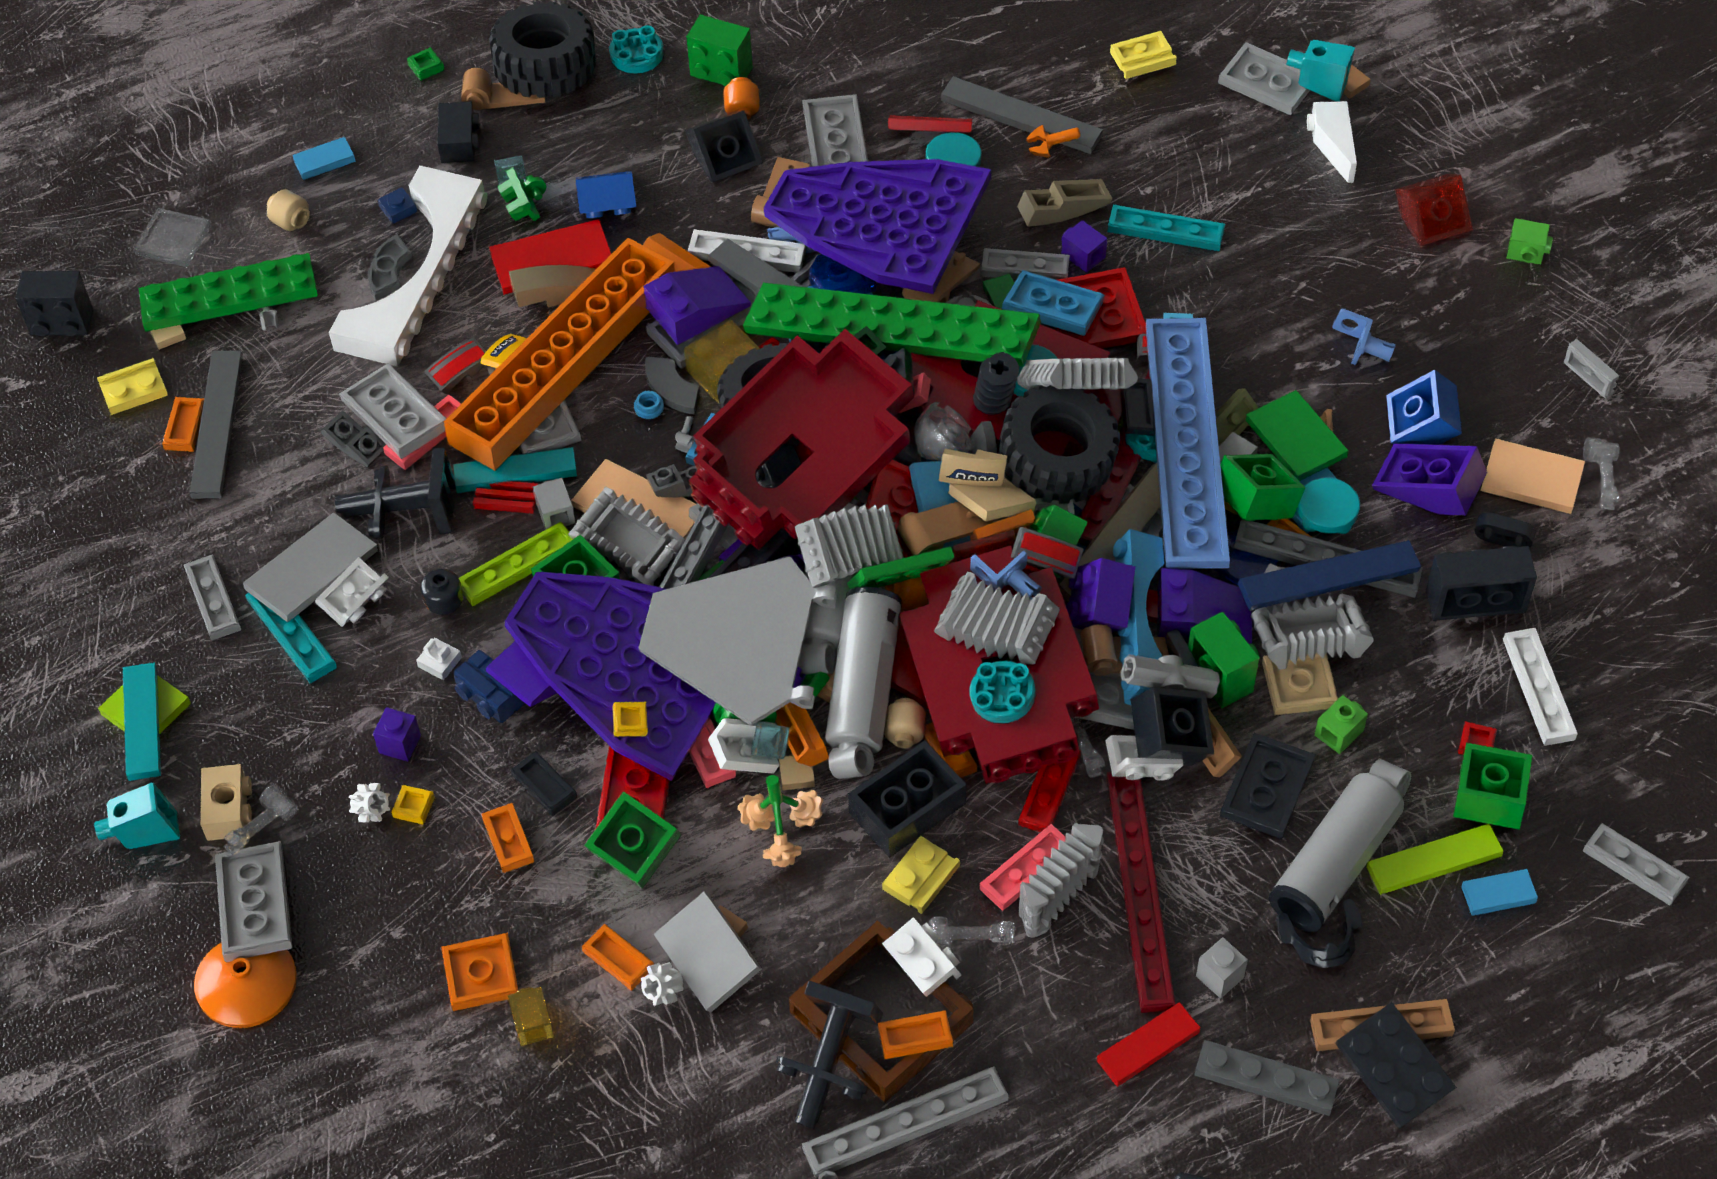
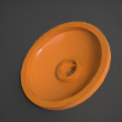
(247, 996)

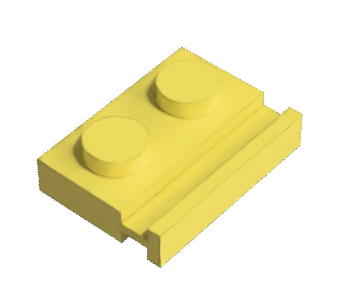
(1143, 54)
(132, 386)
(921, 874)

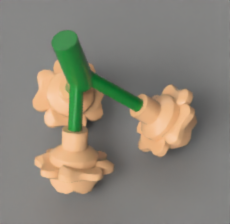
(759, 814)

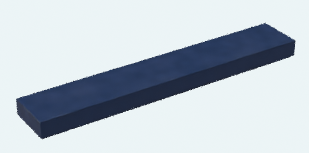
(1329, 575)

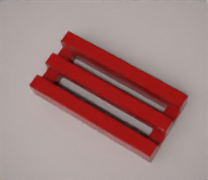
(507, 492)

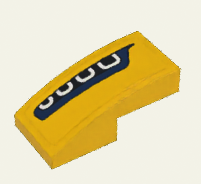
(501, 350)

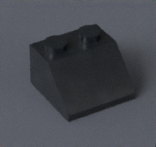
(724, 146)

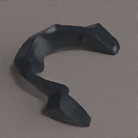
(1332, 954)

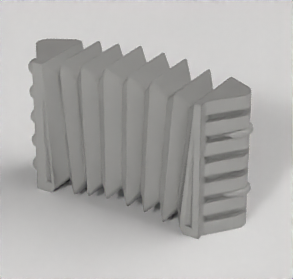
(1078, 373)
(629, 536)
(847, 543)
(997, 620)
(1312, 629)
(1060, 877)

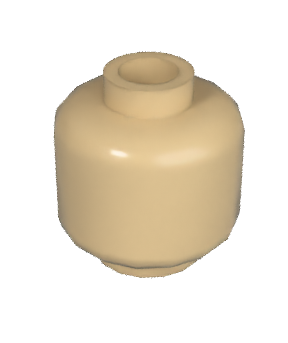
(287, 210)
(905, 723)

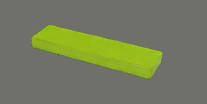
(512, 564)
(1434, 859)

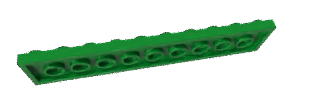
(897, 322)

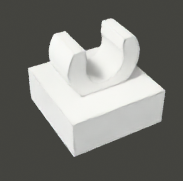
(438, 658)

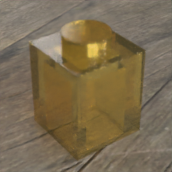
(530, 1015)

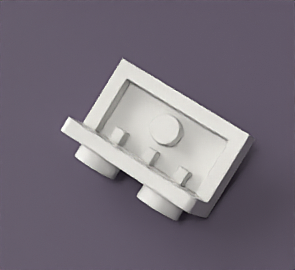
(351, 591)
(733, 747)
(1125, 761)
(920, 957)

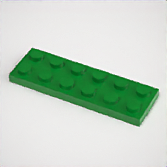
(227, 292)

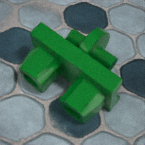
(525, 191)

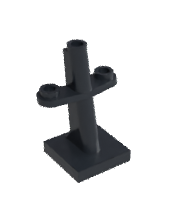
(428, 494)
(842, 1012)

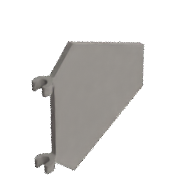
(738, 636)

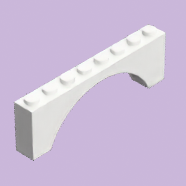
(388, 326)

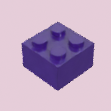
(1101, 594)

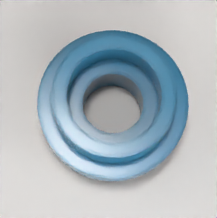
(646, 399)

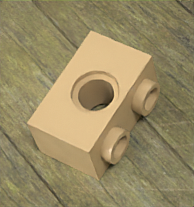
(218, 786)

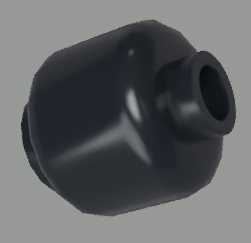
(441, 591)

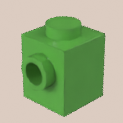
(1529, 241)
(1341, 724)

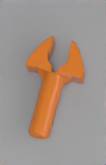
(1050, 139)

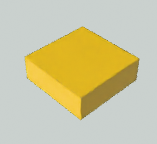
(630, 719)
(413, 804)

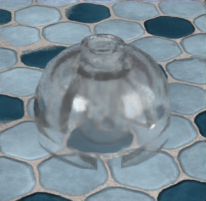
(939, 430)

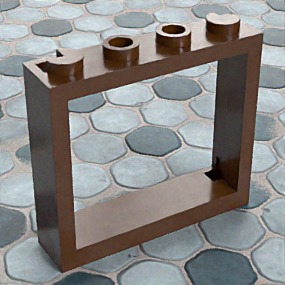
(882, 1083)

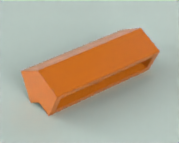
(682, 259)
(803, 736)

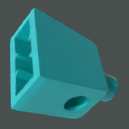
(1323, 67)
(139, 818)

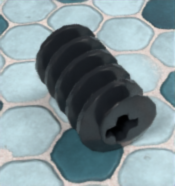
(996, 383)

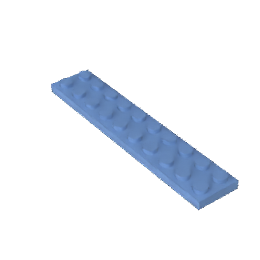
(1187, 444)

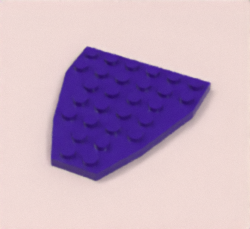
(881, 216)
(586, 647)

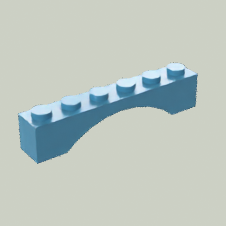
(1147, 555)

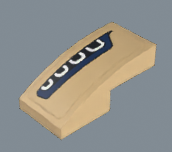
(973, 470)

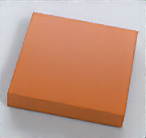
(479, 971)

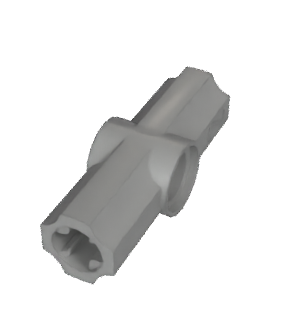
(1169, 673)

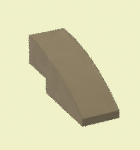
(1063, 201)
(547, 283)

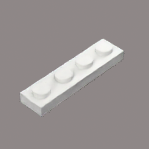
(778, 254)
(1540, 686)

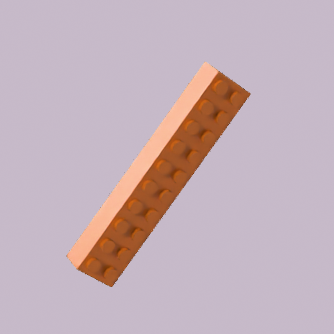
(556, 356)

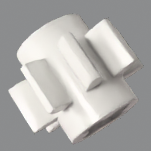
(369, 802)
(662, 983)

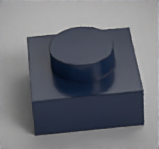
(397, 205)

